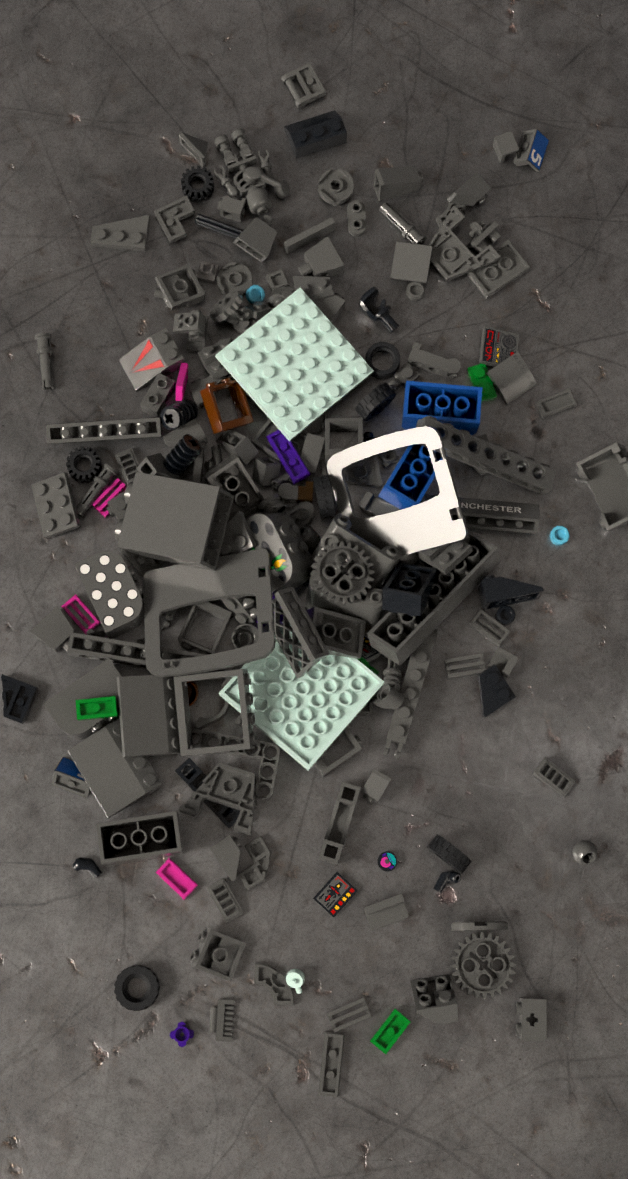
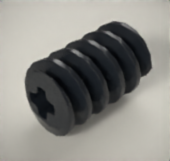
(178, 414)
(182, 455)

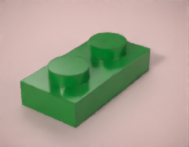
(479, 378)
(96, 708)
(390, 1031)

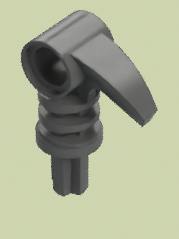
(389, 694)

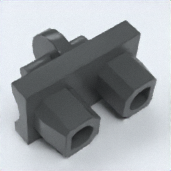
(489, 231)

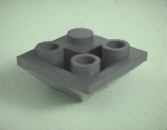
(435, 999)

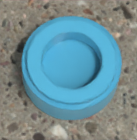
(255, 293)
(559, 535)

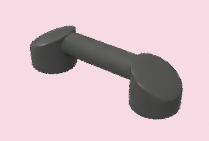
(252, 173)

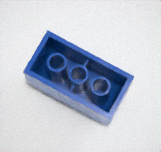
(445, 402)
(410, 478)

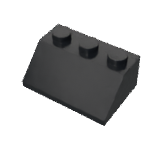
(316, 134)

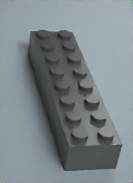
(400, 634)

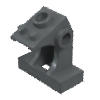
(195, 326)

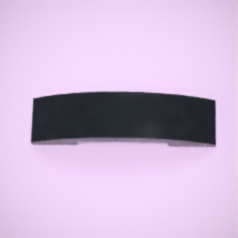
(194, 777)

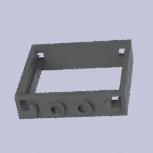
(183, 712)

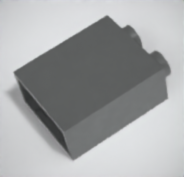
(174, 520)

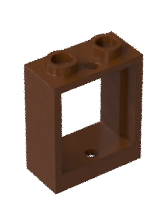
(239, 401)

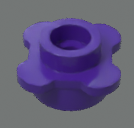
(181, 1039)

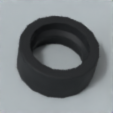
(387, 347)

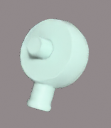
(295, 979)

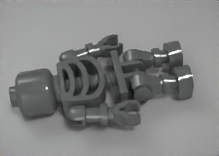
(255, 193)

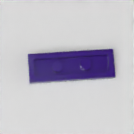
(288, 456)

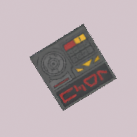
(497, 346)

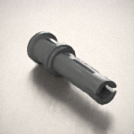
(408, 230)
(45, 352)
(100, 483)

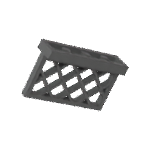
(302, 630)

